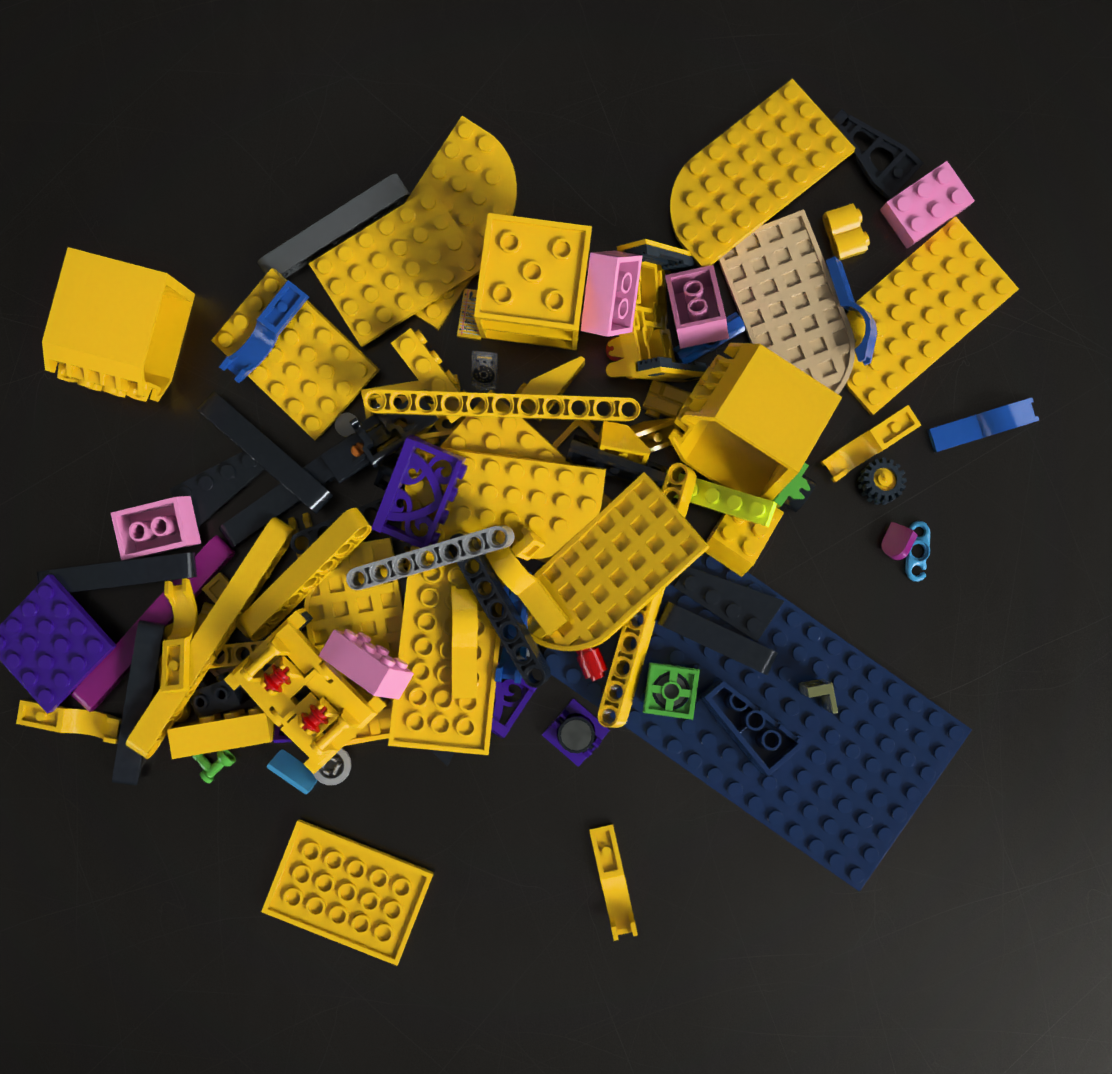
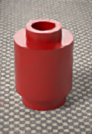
(591, 663)

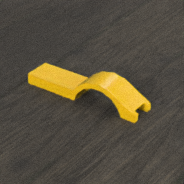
(871, 443)
(527, 587)
(464, 643)
(177, 646)
(69, 720)
(613, 881)

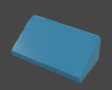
(292, 771)

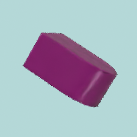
(898, 541)

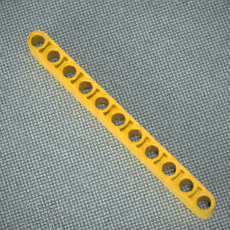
(565, 402)
(641, 633)
(213, 634)

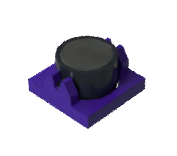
(575, 732)

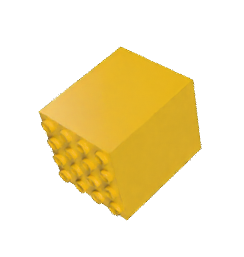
(532, 281)

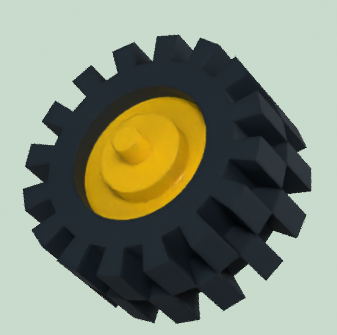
(882, 481)

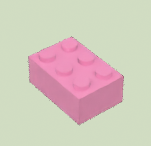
(926, 204)
(610, 293)
(697, 306)
(155, 527)
(366, 663)

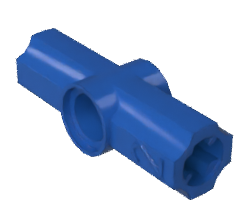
(686, 355)

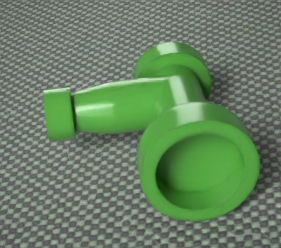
(224, 758)

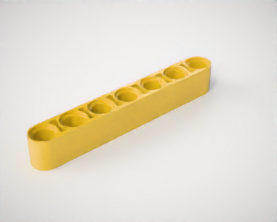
(305, 574)

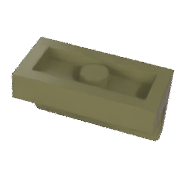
(820, 688)

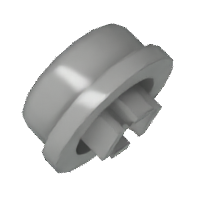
(335, 769)

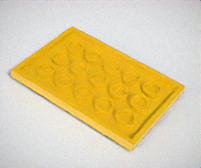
(396, 266)
(312, 365)
(347, 892)

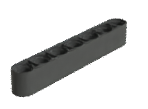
(336, 227)

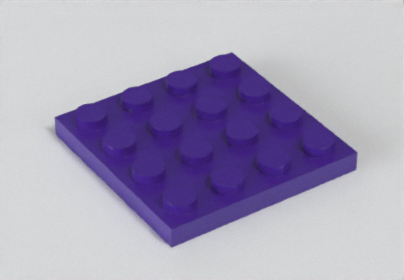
(51, 643)

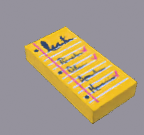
(467, 325)

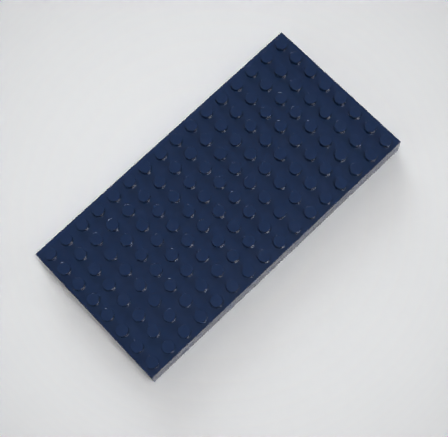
(861, 767)

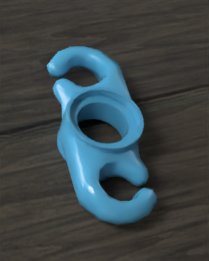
(911, 561)

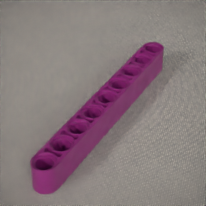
(118, 663)

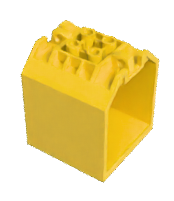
(116, 326)
(752, 420)

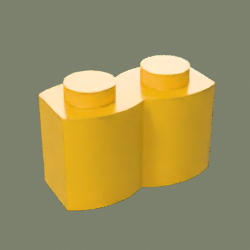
(845, 231)

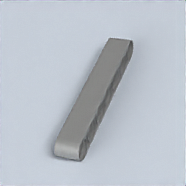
(418, 557)

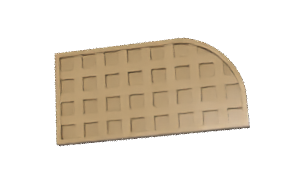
(791, 299)

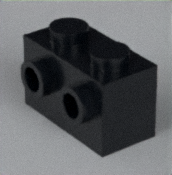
(216, 697)

